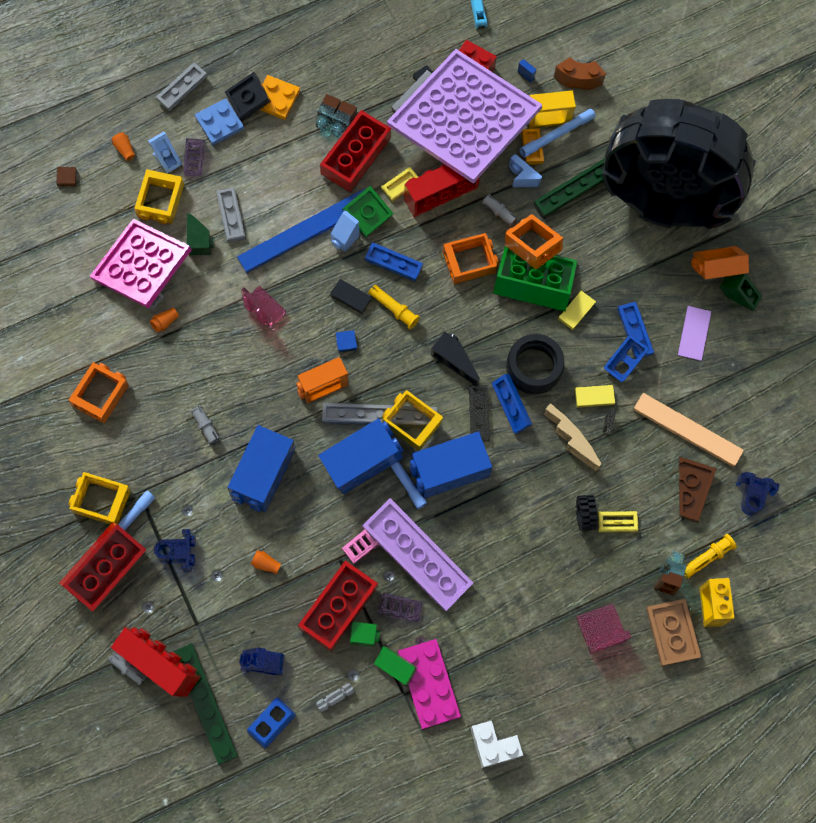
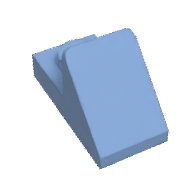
(164, 152)
(526, 175)

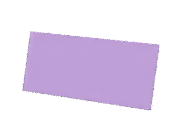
(694, 333)

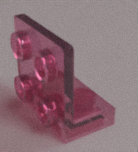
(263, 305)
(602, 629)

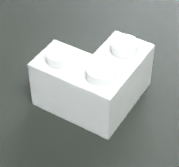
(493, 751)

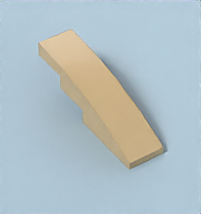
(577, 442)

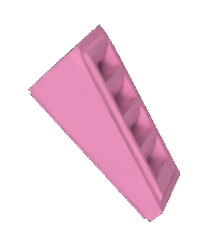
(359, 538)

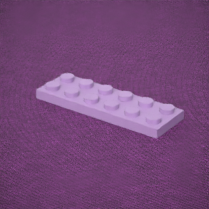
(417, 554)

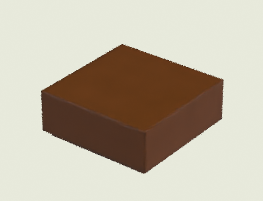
(66, 176)

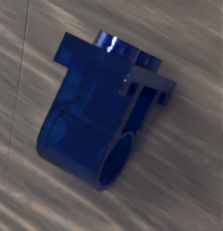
(755, 490)
(179, 550)
(262, 661)

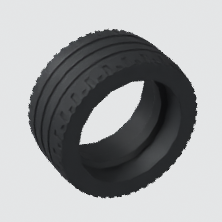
(537, 342)

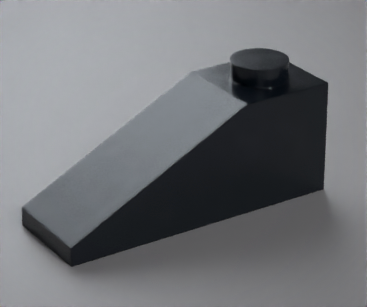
(452, 354)

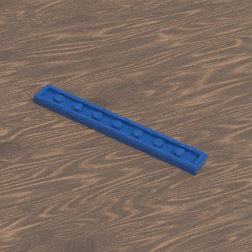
(293, 236)

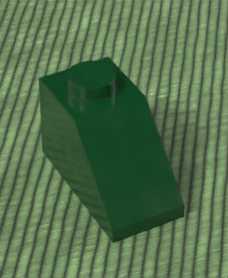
(198, 237)
(741, 290)

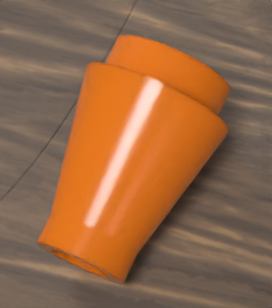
(123, 145)
(163, 320)
(265, 562)

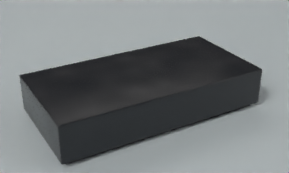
(350, 296)

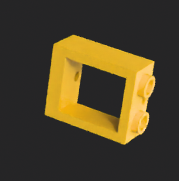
(556, 109)
(162, 180)
(421, 440)
(118, 504)
(715, 608)

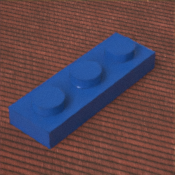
(393, 261)
(634, 326)
(511, 403)

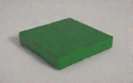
(368, 210)

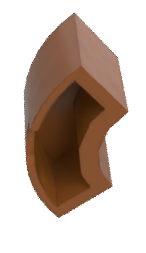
(579, 75)

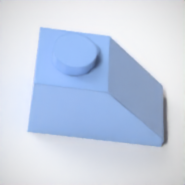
(345, 232)

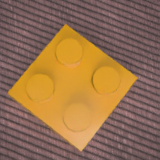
(281, 96)

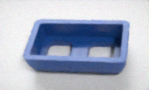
(621, 355)
(276, 727)

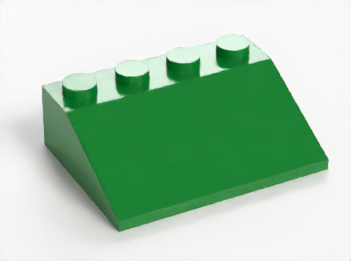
(544, 286)

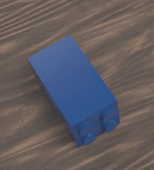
(361, 455)
(450, 465)
(261, 469)

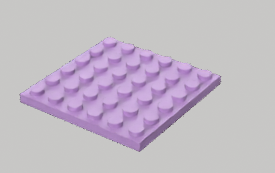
(464, 115)

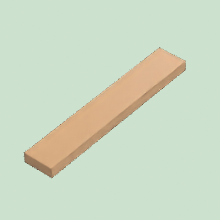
(688, 430)

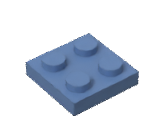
(219, 121)

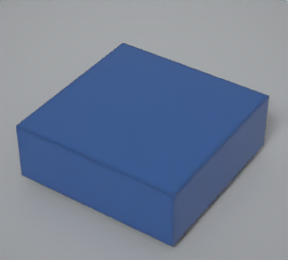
(526, 70)
(346, 341)

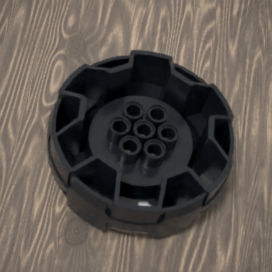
(679, 164)

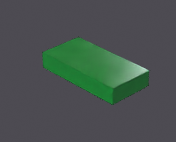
(395, 665)

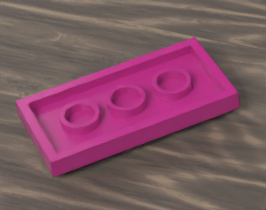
(430, 685)

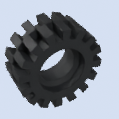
(586, 512)

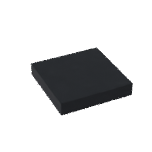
(247, 96)

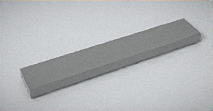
(365, 414)

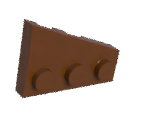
(694, 487)

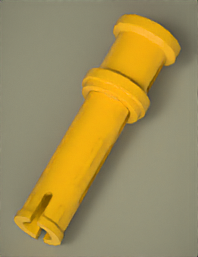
(401, 311)
(715, 552)

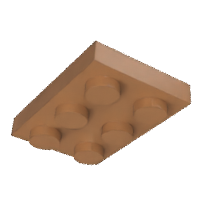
(673, 632)

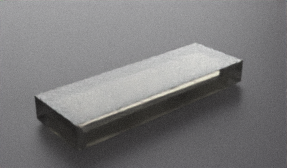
(479, 411)

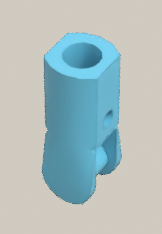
(479, 12)

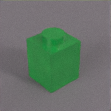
(364, 634)

